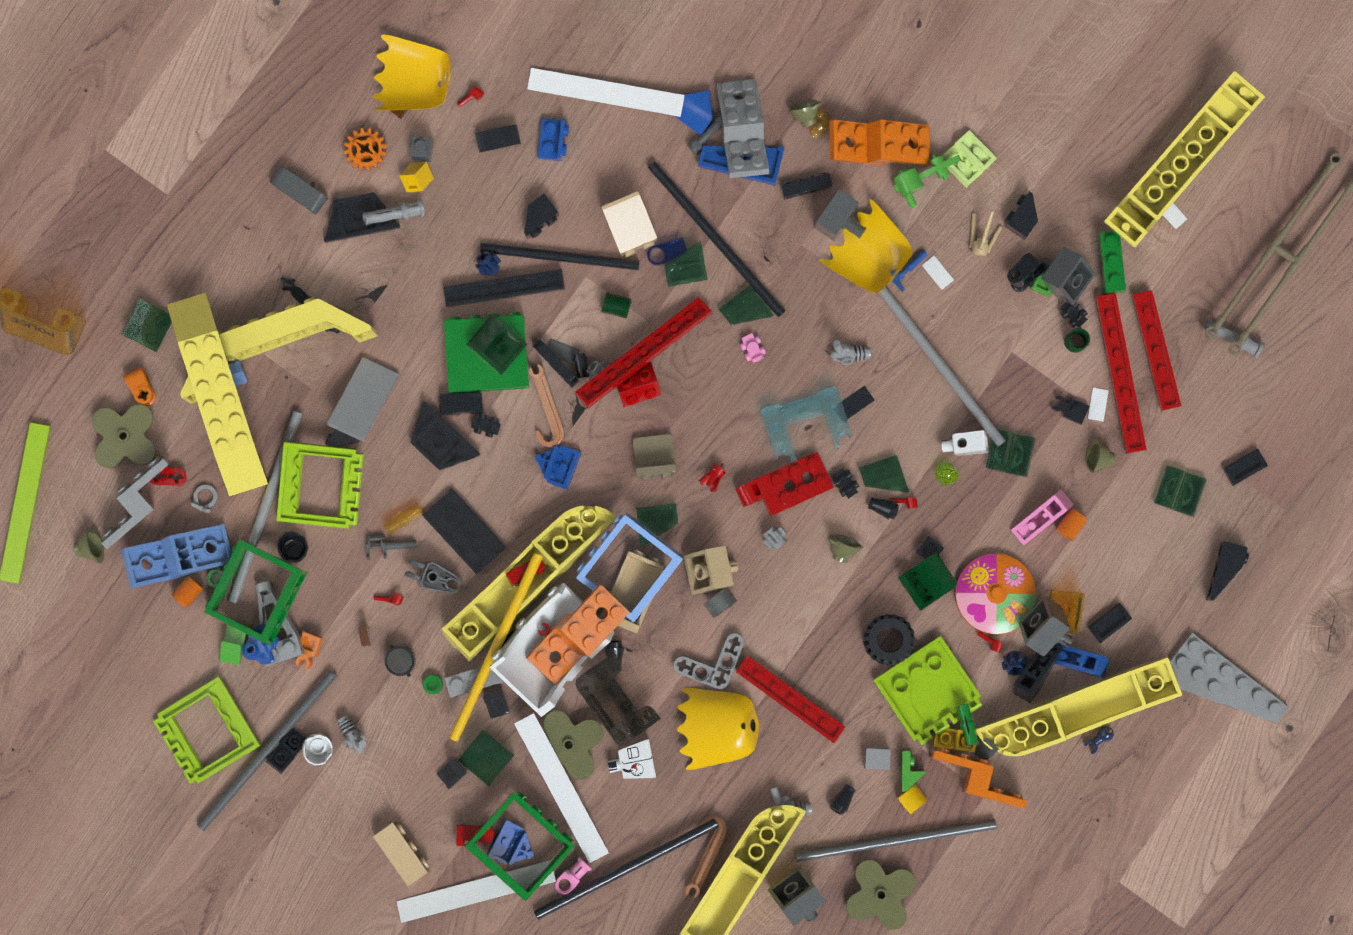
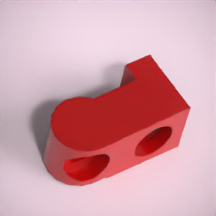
(465, 833)

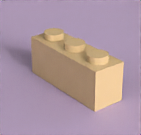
(402, 853)

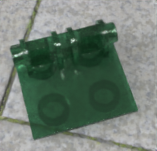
(147, 325)

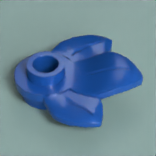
(262, 651)

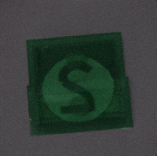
(1013, 455)
(1180, 491)

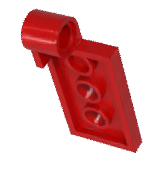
(772, 490)

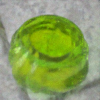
(946, 474)

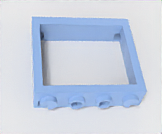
(649, 535)

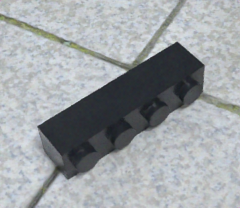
(806, 186)

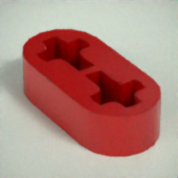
(168, 481)

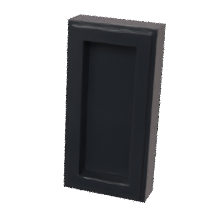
(1245, 467)
(1109, 623)

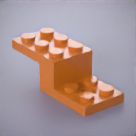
(879, 142)
(577, 634)
(978, 777)

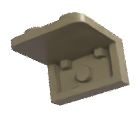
(654, 457)

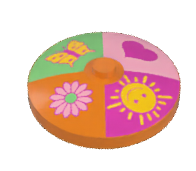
(995, 593)

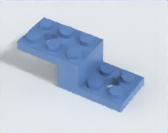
(176, 556)

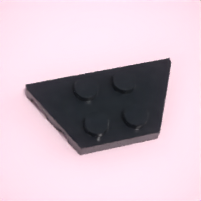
(348, 221)
(440, 441)

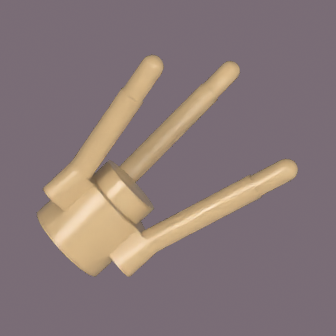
(980, 246)

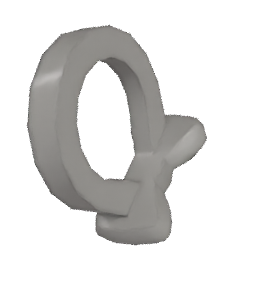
(196, 503)

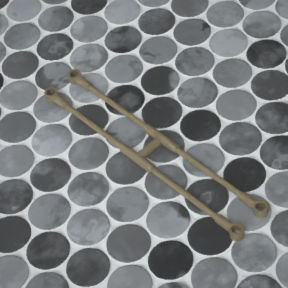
(1275, 247)

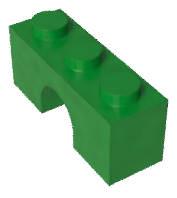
(1112, 263)

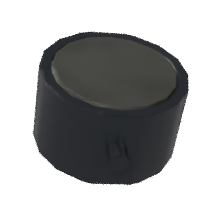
(400, 661)

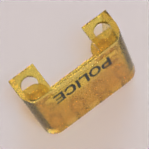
(55, 337)

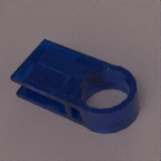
(671, 250)

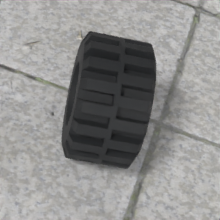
(906, 645)

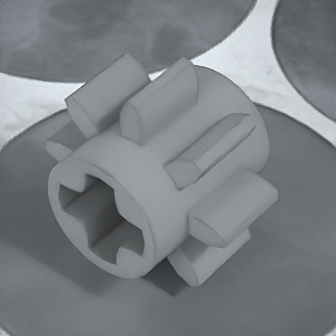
(596, 367)
(774, 538)

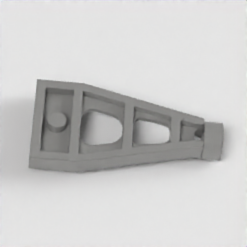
(292, 645)

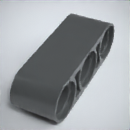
(298, 190)

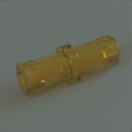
(403, 519)

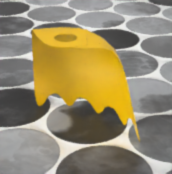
(412, 75)
(874, 255)
(715, 727)

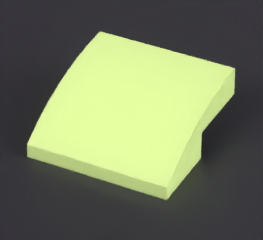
(974, 158)

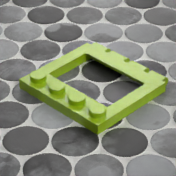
(291, 483)
(232, 718)

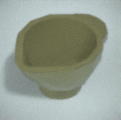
(806, 112)
(1099, 456)
(90, 546)
(844, 547)

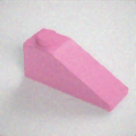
(1042, 517)

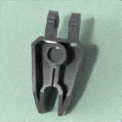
(430, 577)

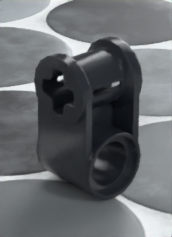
(1025, 271)

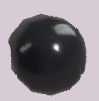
(292, 547)

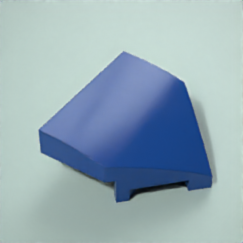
(697, 111)
(559, 465)
(510, 844)

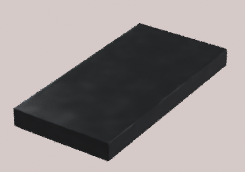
(464, 531)

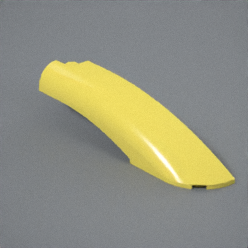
(559, 545)
(1083, 708)
(744, 871)

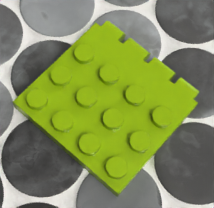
(928, 690)

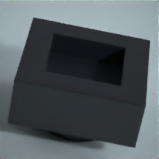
(929, 547)

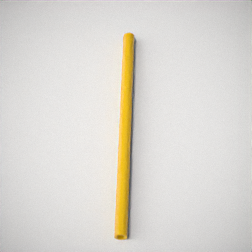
(496, 645)

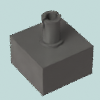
(839, 217)
(1067, 275)
(1045, 626)
(797, 897)

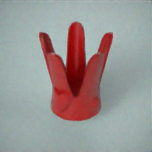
(713, 477)

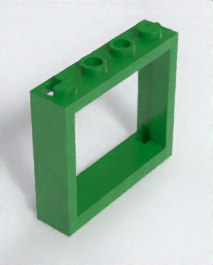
(282, 606)
(549, 825)

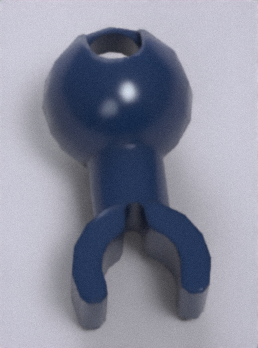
(1102, 736)

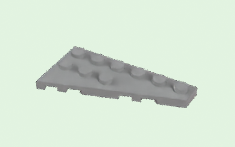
(1213, 677)

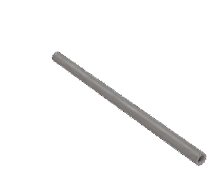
(942, 366)
(263, 510)

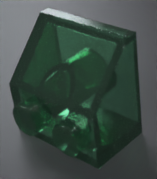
(496, 344)
(486, 757)

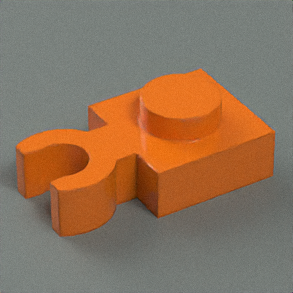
(311, 645)

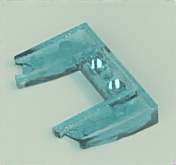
(825, 403)

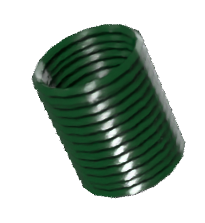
(616, 305)
(1068, 344)

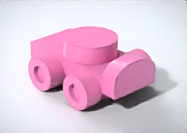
(750, 344)

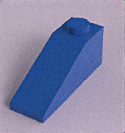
(1083, 661)

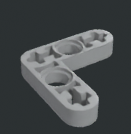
(712, 672)

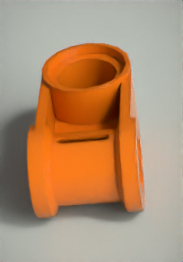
(138, 384)

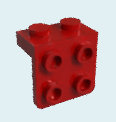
(639, 386)

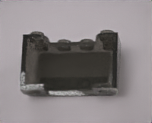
(611, 702)

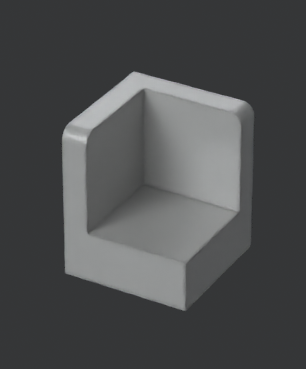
(877, 759)

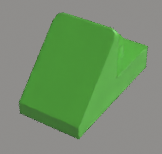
(232, 645)
(908, 777)

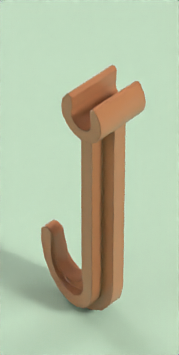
(549, 408)
(709, 856)

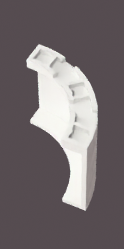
(511, 660)

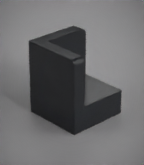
(496, 704)
(451, 773)

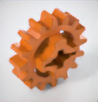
(370, 143)

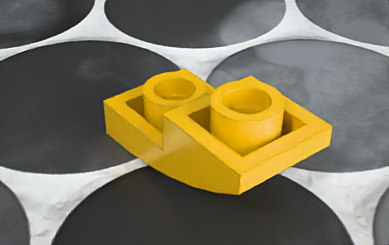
(953, 740)

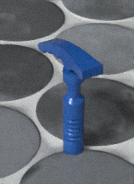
(909, 267)

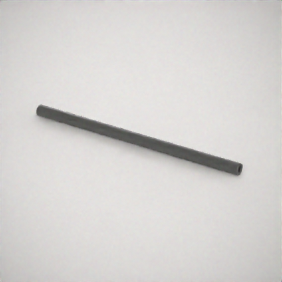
(266, 750)
(895, 840)

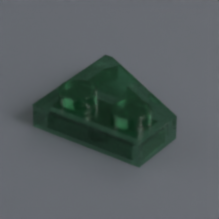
(687, 267)
(745, 308)
(884, 475)
(657, 519)

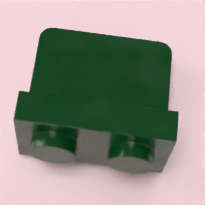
(928, 581)

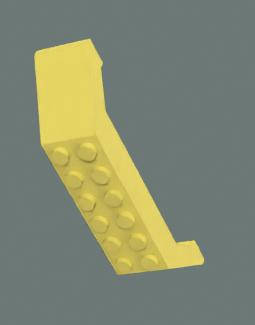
(1184, 159)
(283, 328)
(216, 394)

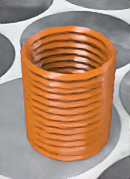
(1071, 524)
(187, 591)

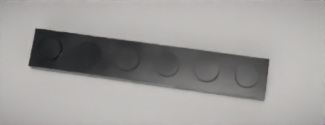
(504, 288)

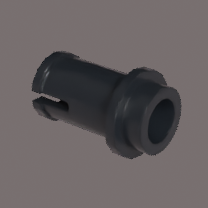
(581, 365)

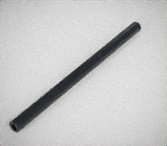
(560, 256)

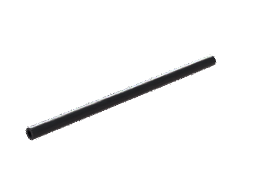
(716, 239)
(626, 869)

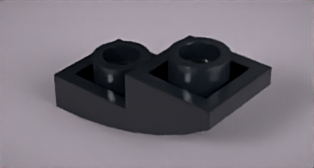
(498, 138)
(460, 403)
(286, 751)

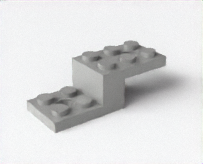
(742, 128)
(134, 501)

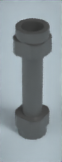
(696, 145)

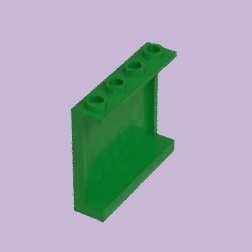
(471, 373)

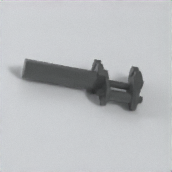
(388, 545)

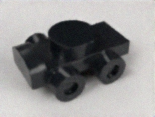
(1076, 317)
(482, 424)
(843, 480)

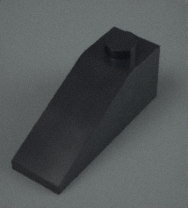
(1228, 563)
(1035, 674)

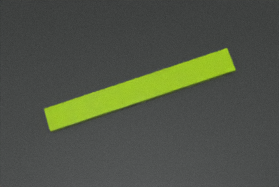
(25, 503)

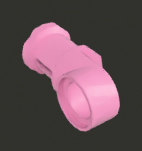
(573, 878)

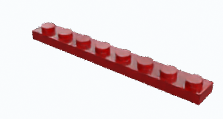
(643, 352)
(1120, 373)

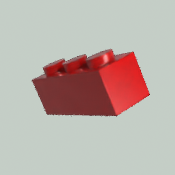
(515, 576)

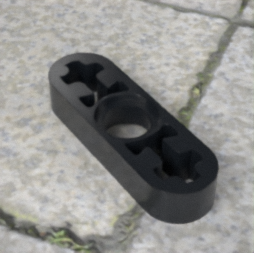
(555, 363)

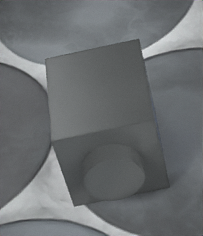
(421, 149)

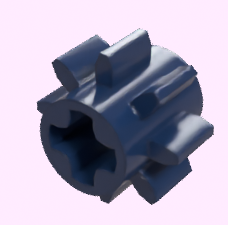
(488, 263)
(1014, 663)

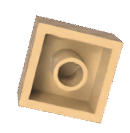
(709, 570)

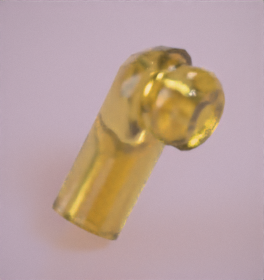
(821, 125)

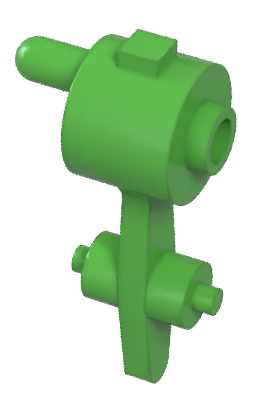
(910, 181)

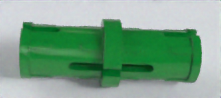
(971, 738)

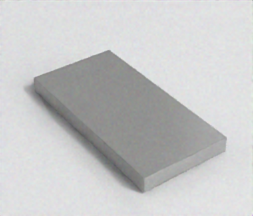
(363, 399)

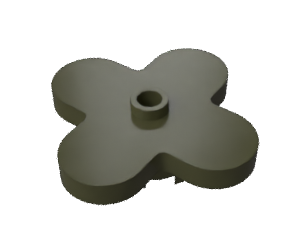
(135, 446)
(583, 737)
(866, 902)

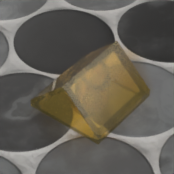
(1073, 607)

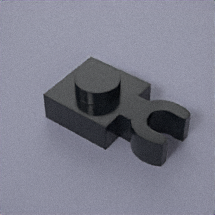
(1074, 410)

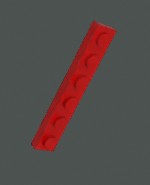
(1156, 350)
(790, 699)

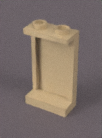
(632, 584)

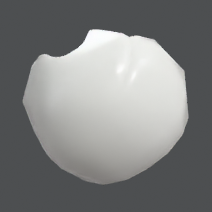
(317, 749)

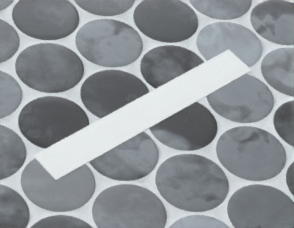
(605, 92)
(561, 788)
(468, 893)

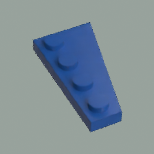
(715, 159)

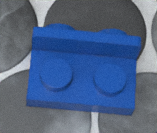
(552, 139)

